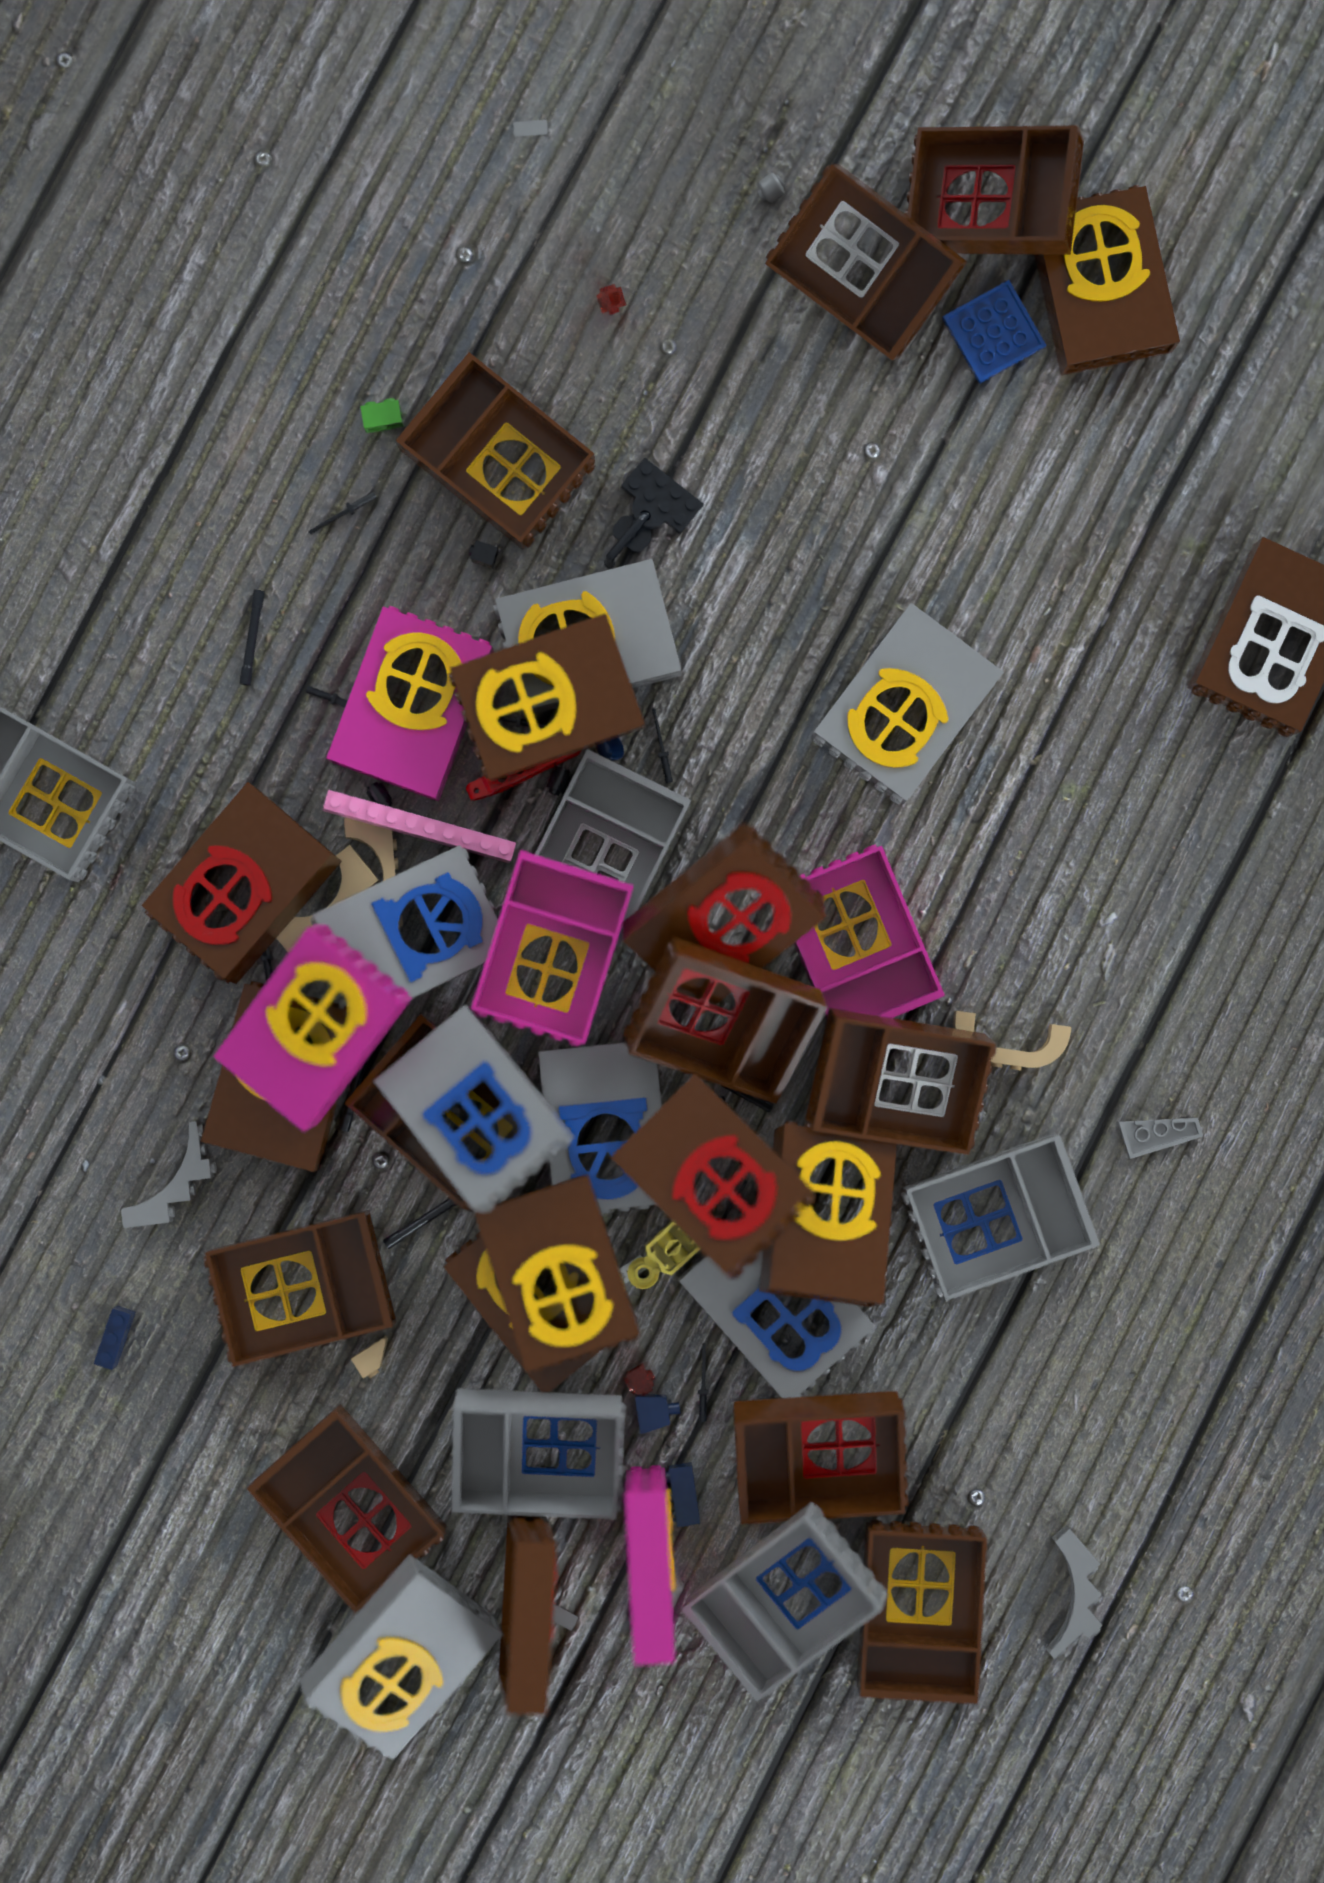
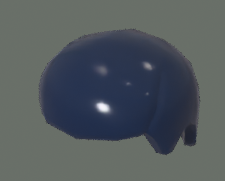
(611, 749)

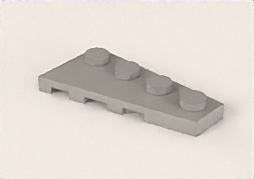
(1153, 1135)

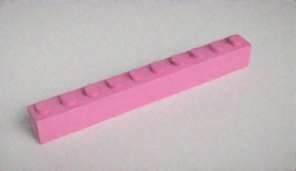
(418, 826)

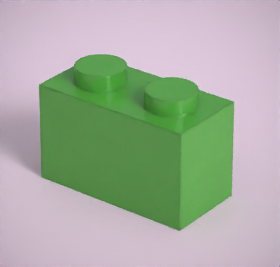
(382, 415)

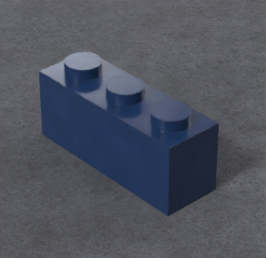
(114, 1337)
(683, 1494)

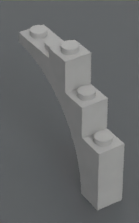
(194, 1167)
(1083, 1593)

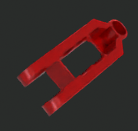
(488, 788)

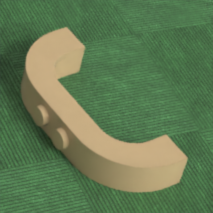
(1055, 1044)

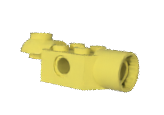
(664, 1254)

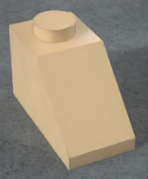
(371, 1358)

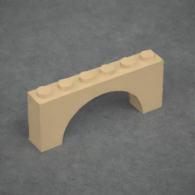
(379, 841)
(355, 879)

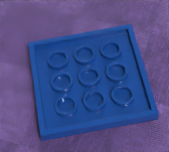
(994, 331)

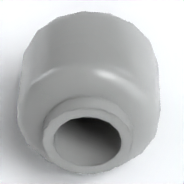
(771, 187)

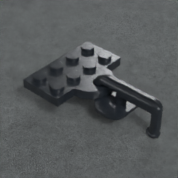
(657, 498)

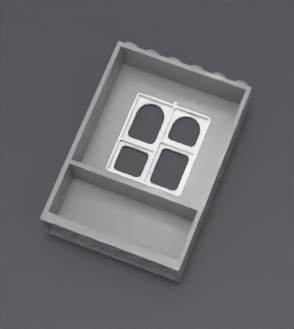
(622, 811)

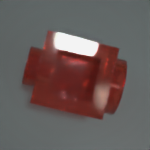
(611, 299)
(640, 1380)

